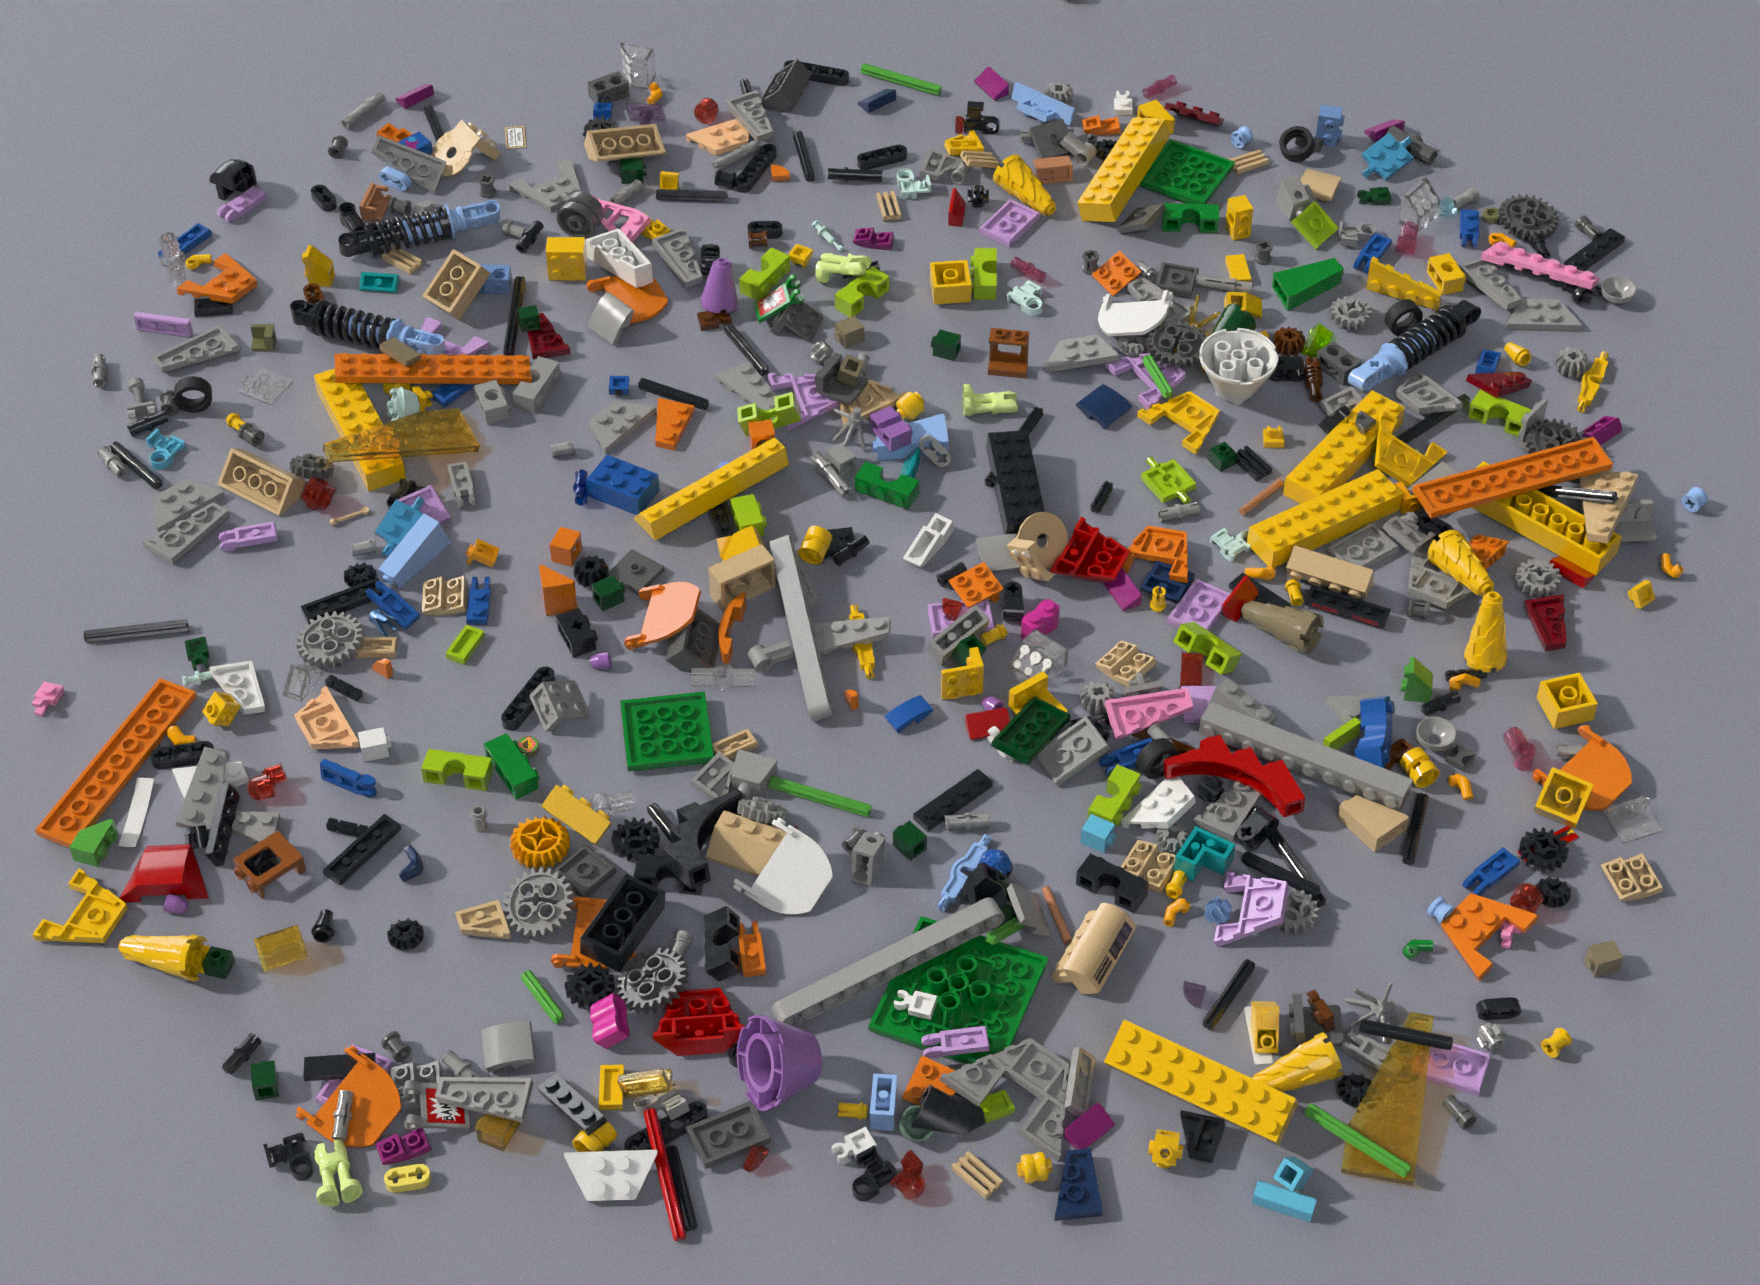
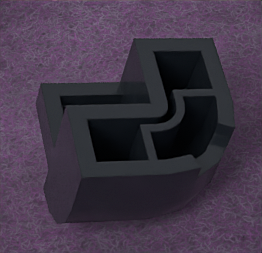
(232, 176)
(988, 883)

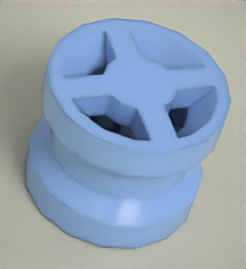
(1241, 137)
(1694, 499)
(1440, 909)

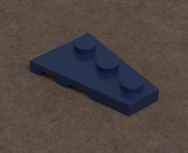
(1079, 1187)

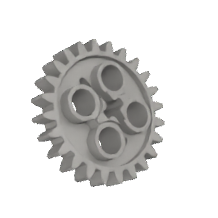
(330, 640)
(541, 884)

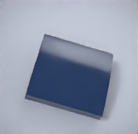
(1104, 405)
(1160, 577)

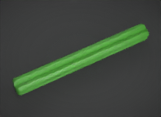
(901, 79)
(820, 796)
(1357, 1140)

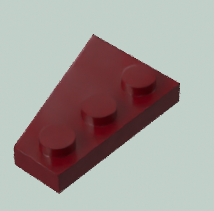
(1196, 112)
(1548, 620)

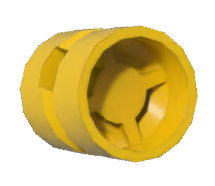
(815, 545)
(1419, 767)
(596, 1141)

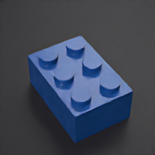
(622, 485)

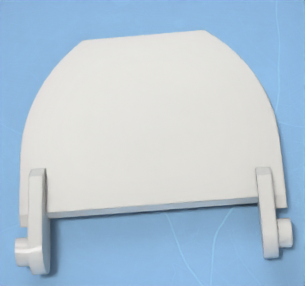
(1132, 317)
(792, 876)

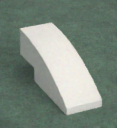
(929, 540)

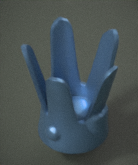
(378, 618)

